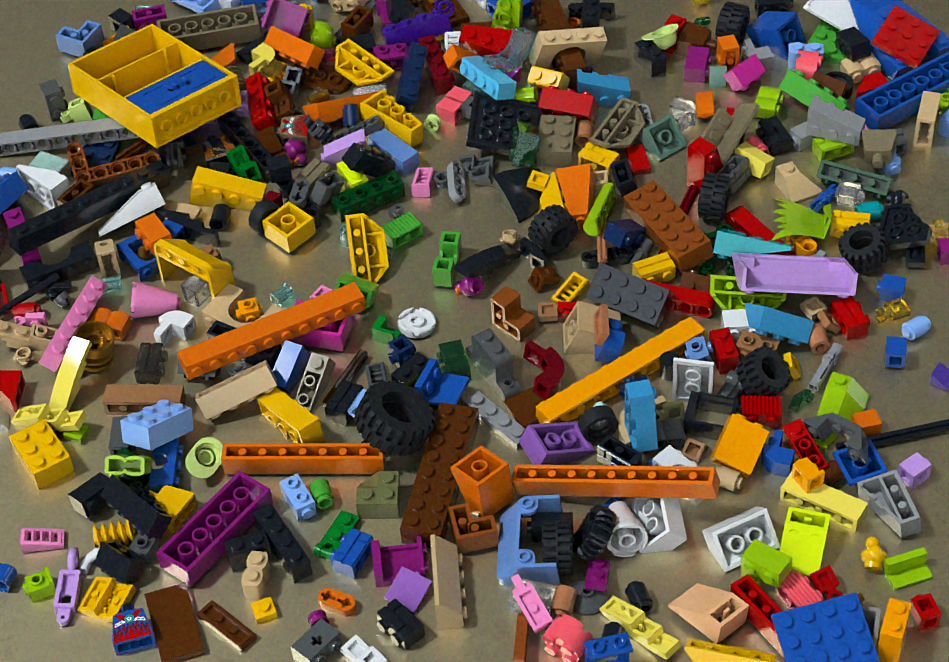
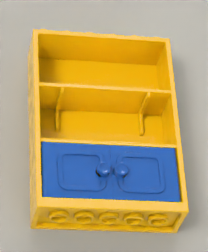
(155, 85)

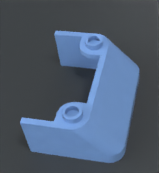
(519, 561)

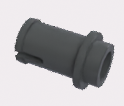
(392, 214)

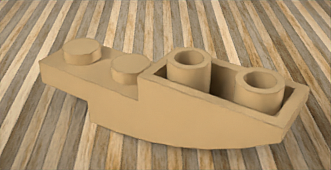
(34, 337)

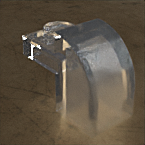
(683, 112)

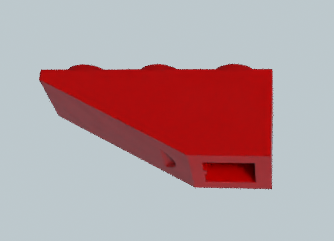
(800, 440)

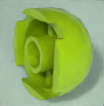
(322, 34)

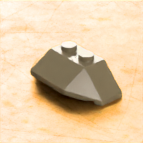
(620, 126)

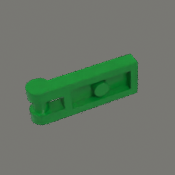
(342, 525)

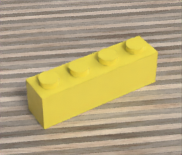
(844, 509)

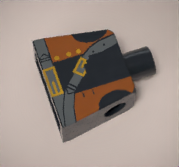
(216, 149)

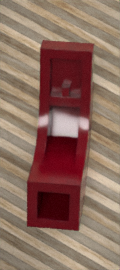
(550, 364)

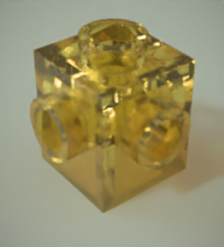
(943, 230)

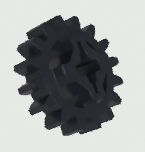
(319, 130)

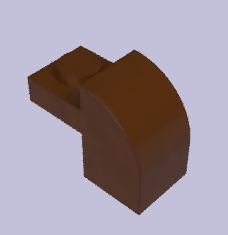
(281, 98)

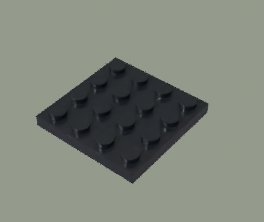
(494, 119)

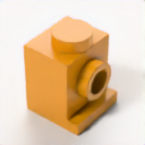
(807, 474)

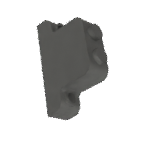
(494, 363)

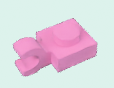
(37, 317)

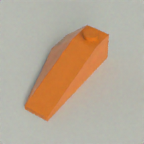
(332, 110)

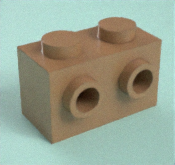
(750, 341)

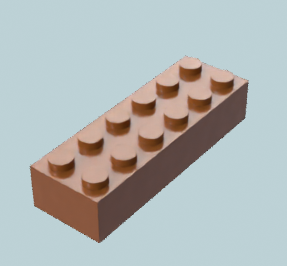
(668, 226)

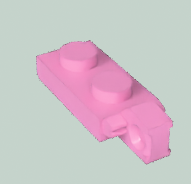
(531, 604)

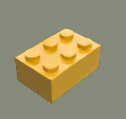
(41, 453)

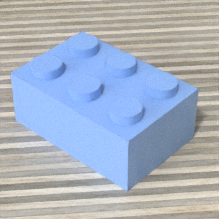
(157, 424)

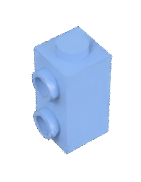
(298, 497)

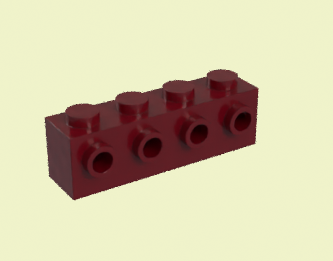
(436, 67)

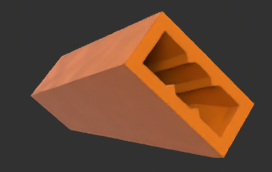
(578, 190)

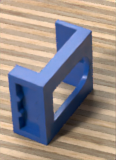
(127, 251)
(617, 645)

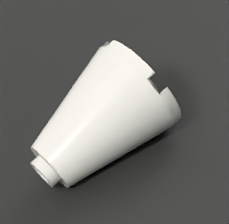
(628, 532)

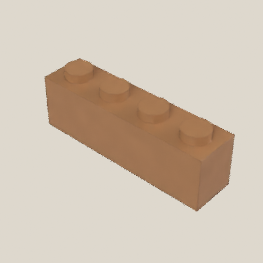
(132, 398)

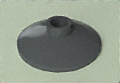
(588, 603)

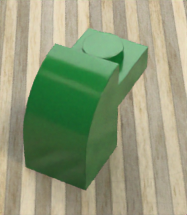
(242, 165)

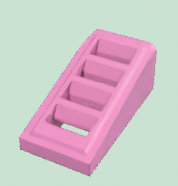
(422, 182)
(42, 545)

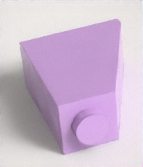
(335, 150)

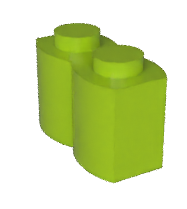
(769, 101)
(129, 465)

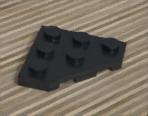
(904, 228)

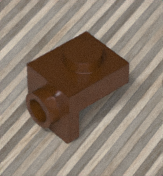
(543, 276)

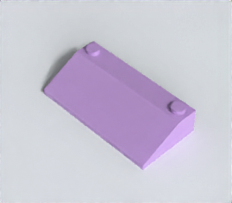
(794, 274)

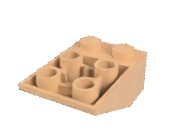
(711, 611)

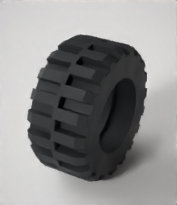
(394, 418)

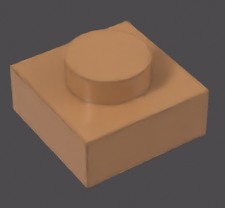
(547, 311)
(828, 322)

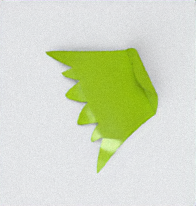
(802, 220)

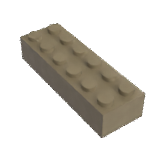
(214, 27)

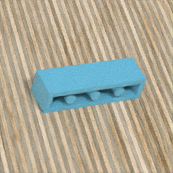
(489, 80)

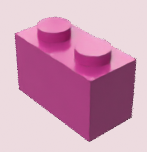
(744, 73)

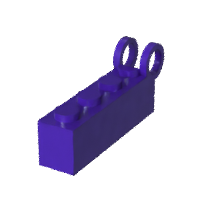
(422, 25)

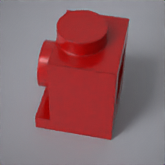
(925, 612)

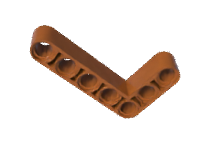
(107, 170)

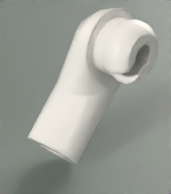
(88, 560)

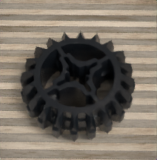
(594, 532)

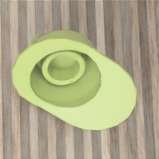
(663, 37)
(204, 457)

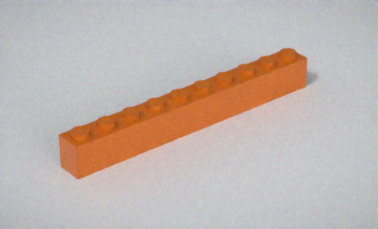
(271, 330)
(616, 481)

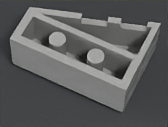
(833, 123)
(891, 502)

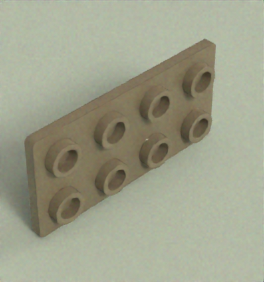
(727, 130)

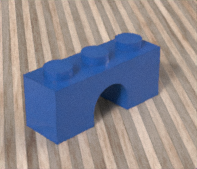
(169, 457)

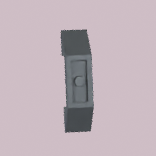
(824, 425)

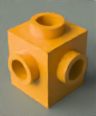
(248, 310)

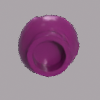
(294, 150)
(469, 286)

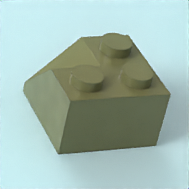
(379, 496)

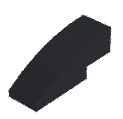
(294, 80)

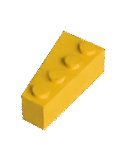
(394, 117)
(216, 187)
(291, 418)

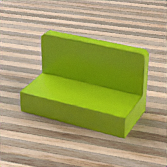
(907, 569)

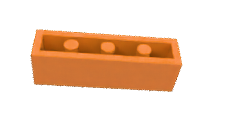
(294, 47)

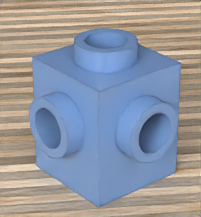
(699, 349)

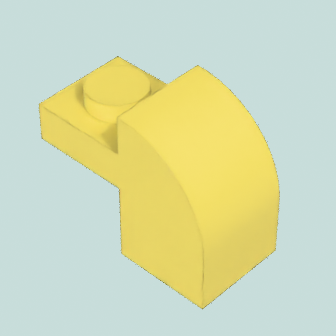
(261, 56)

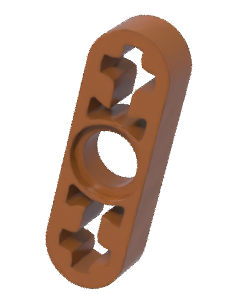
(521, 638)

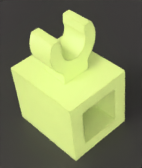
(78, 111)

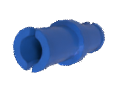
(824, 198)

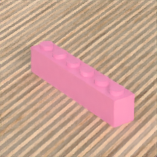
(76, 316)

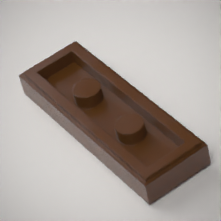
(226, 626)

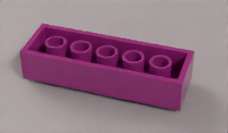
(202, 538)

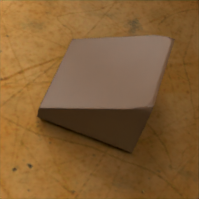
(694, 450)

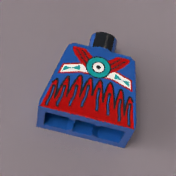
(131, 630)

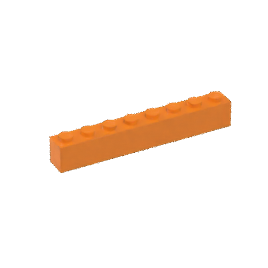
(302, 458)

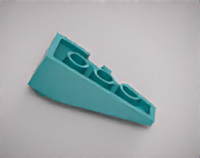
(733, 241)

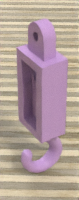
(70, 585)

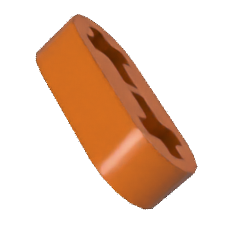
(337, 600)

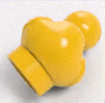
(873, 555)

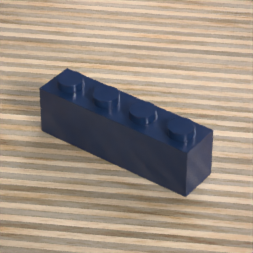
(411, 76)

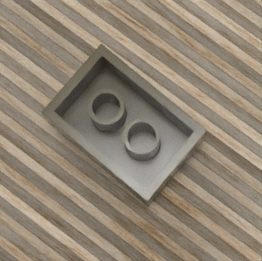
(556, 141)

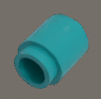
(873, 207)

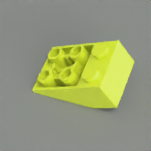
(805, 539)

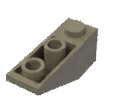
(314, 380)

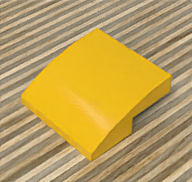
(105, 598)

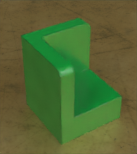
(381, 331)

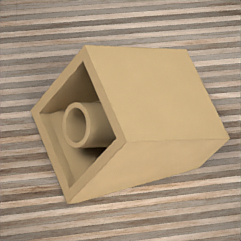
(579, 328)

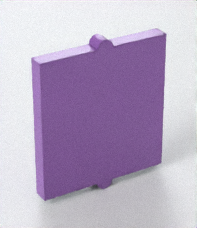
(408, 589)

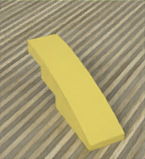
(69, 374)
(58, 418)
(640, 628)

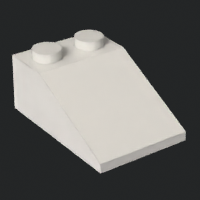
(43, 184)
(692, 376)

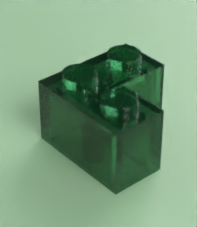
(526, 142)

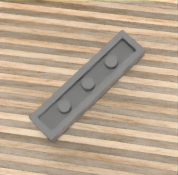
(496, 418)

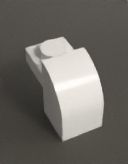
(175, 324)

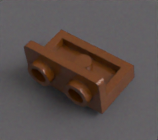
(695, 281)

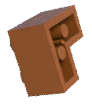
(510, 316)
(472, 533)

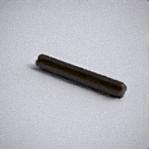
(348, 373)

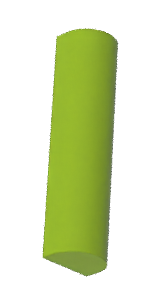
(600, 210)

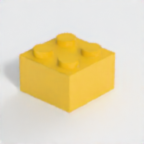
(289, 227)

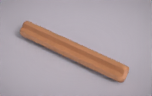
(602, 253)

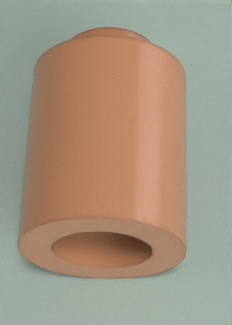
(584, 132)
(818, 340)
(564, 600)

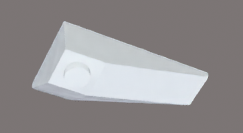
(141, 203)

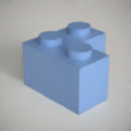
(79, 40)

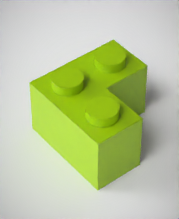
(765, 564)

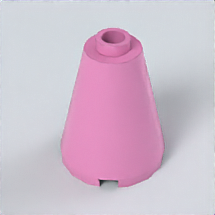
(152, 301)

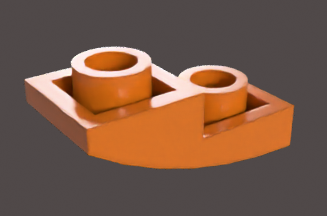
(705, 104)

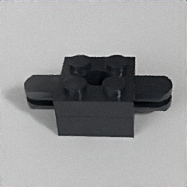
(173, 154)

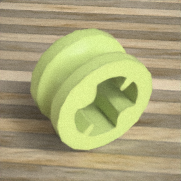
(432, 122)

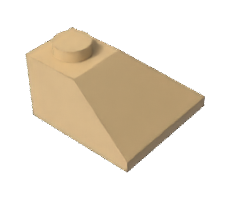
(796, 182)

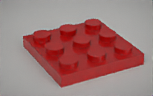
(905, 37)

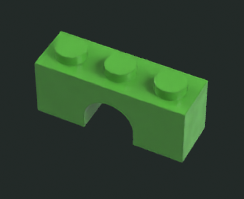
(449, 253)

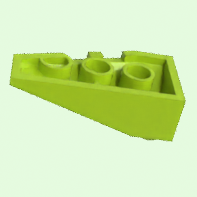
(843, 398)

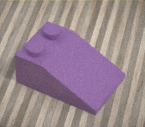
(555, 443)

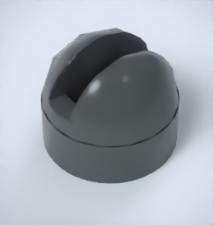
(63, 300)

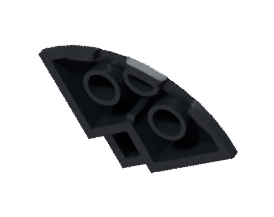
(514, 194)

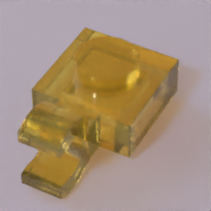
(895, 309)

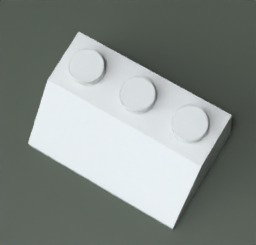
(662, 522)
(733, 536)

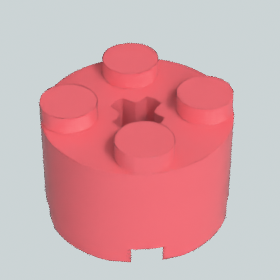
(809, 62)
(566, 638)

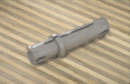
(828, 362)

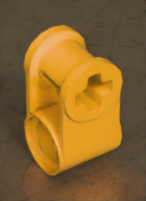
(802, 245)

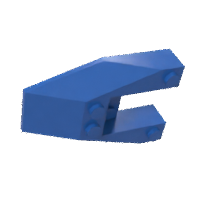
(870, 17)

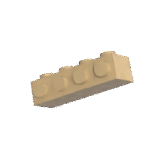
(235, 390)

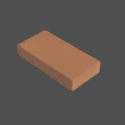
(601, 324)

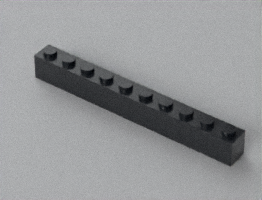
(84, 208)

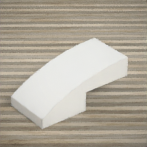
(358, 651)

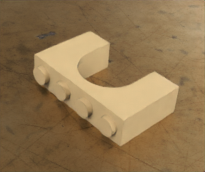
(548, 43)
(224, 305)

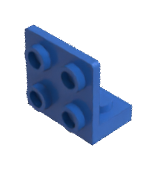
(440, 386)

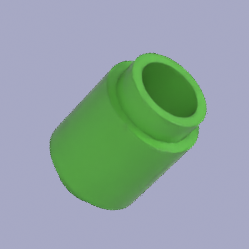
(321, 493)

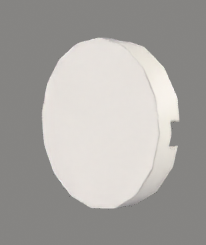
(416, 323)

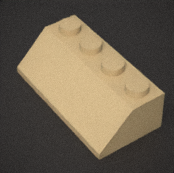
(447, 583)

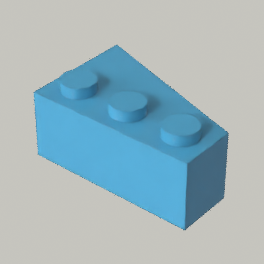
(605, 89)
(640, 415)

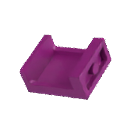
(286, 17)
(390, 559)

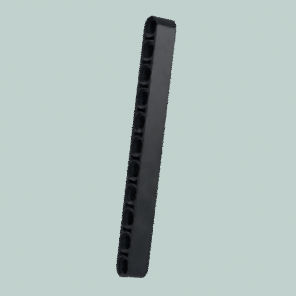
(239, 134)

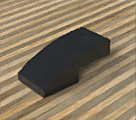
(532, 252)

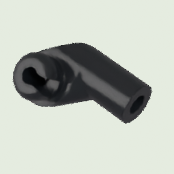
(56, 287)

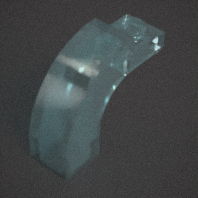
(514, 53)

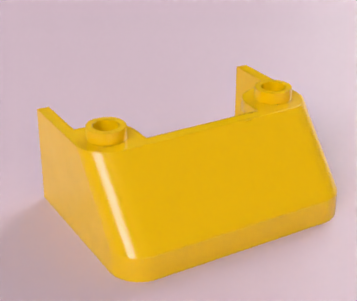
(179, 253)

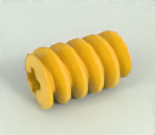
(119, 533)

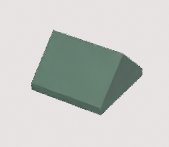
(663, 138)

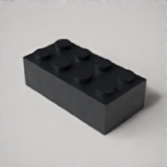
(629, 295)

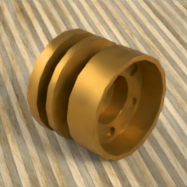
(102, 349)

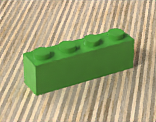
(804, 90)

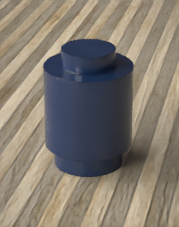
(351, 115)

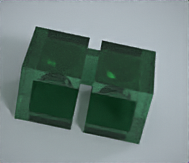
(453, 358)

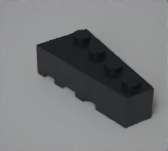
(136, 506)

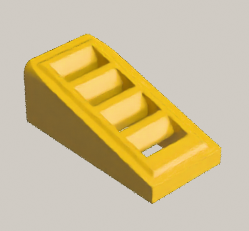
(569, 283)

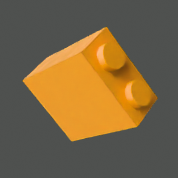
(739, 444)
(893, 630)

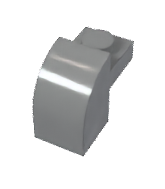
(763, 53)

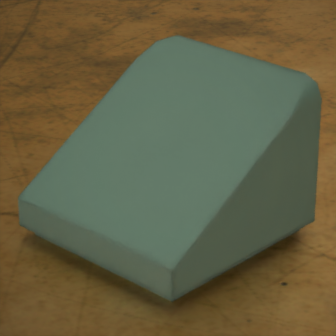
(716, 76)

